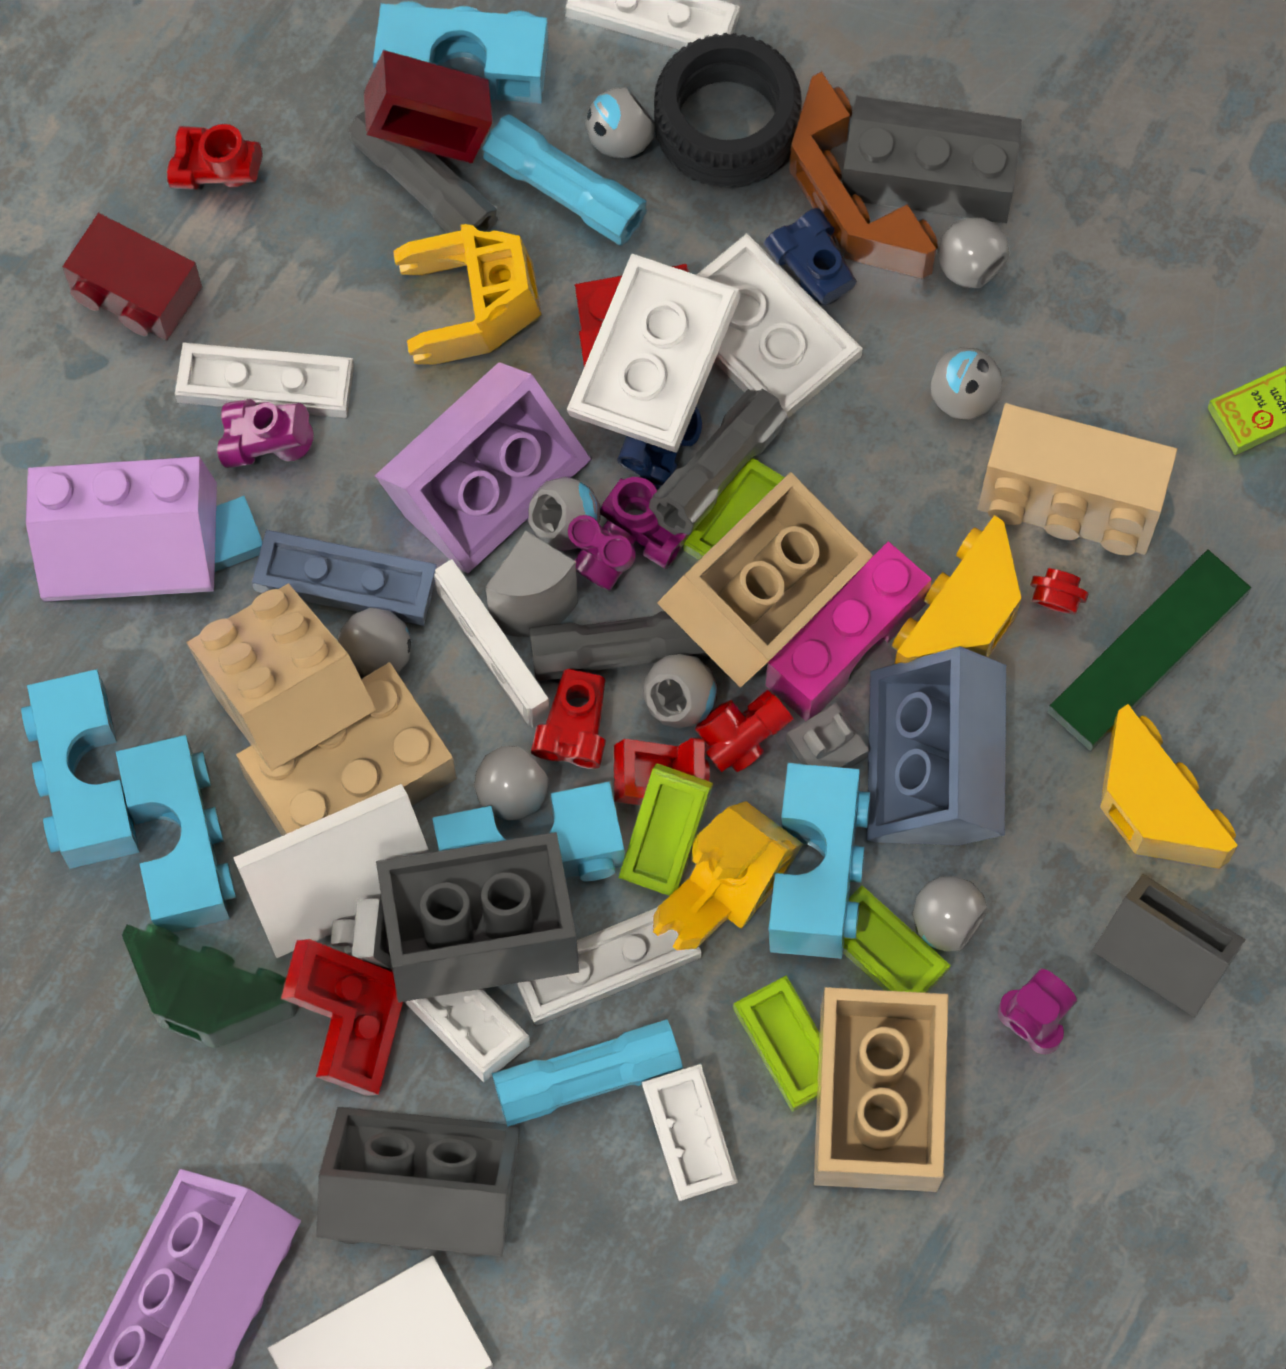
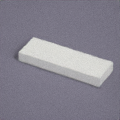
(658, 21)
(229, 374)
(491, 644)
(607, 964)

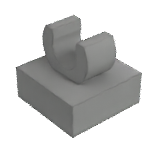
(827, 740)
(365, 935)

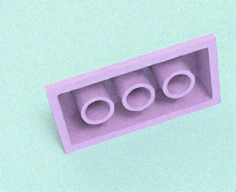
(194, 1279)

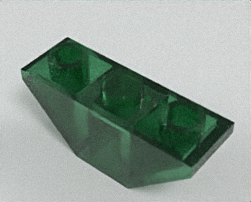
(202, 990)

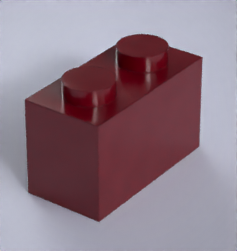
(427, 107)
(131, 278)

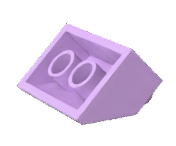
(480, 463)
(122, 528)

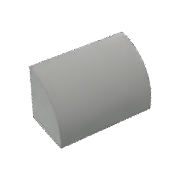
(532, 587)

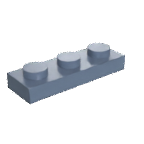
(345, 576)

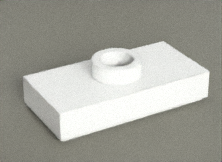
(473, 1029)
(689, 1132)

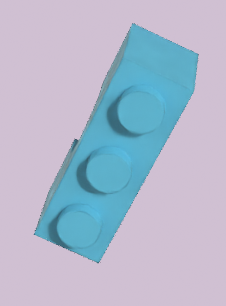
(507, 45)
(68, 721)
(166, 784)
(584, 827)
(813, 909)

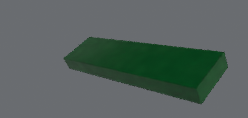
(1149, 649)

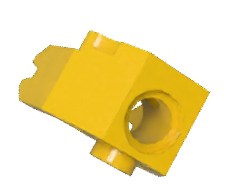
(500, 286)
(731, 876)

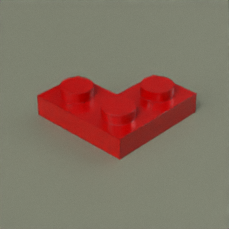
(361, 1010)

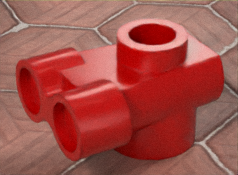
(213, 157)
(572, 731)
(735, 736)

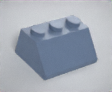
(937, 750)

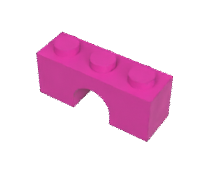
(830, 645)

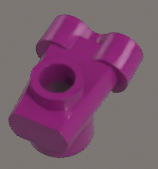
(262, 430)
(636, 494)
(604, 551)
(1037, 1010)

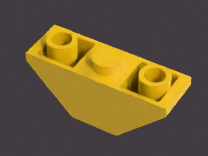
(969, 606)
(1158, 801)

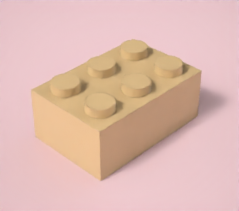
(1076, 480)
(765, 579)
(281, 675)
(358, 762)
(881, 1090)

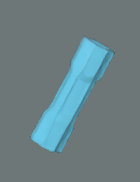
(598, 200)
(545, 1085)

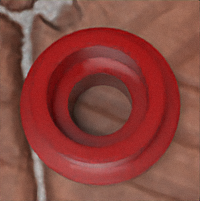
(1058, 591)

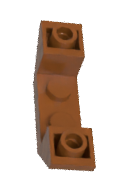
(891, 242)

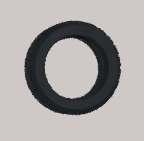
(727, 60)

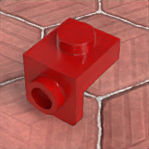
(637, 758)

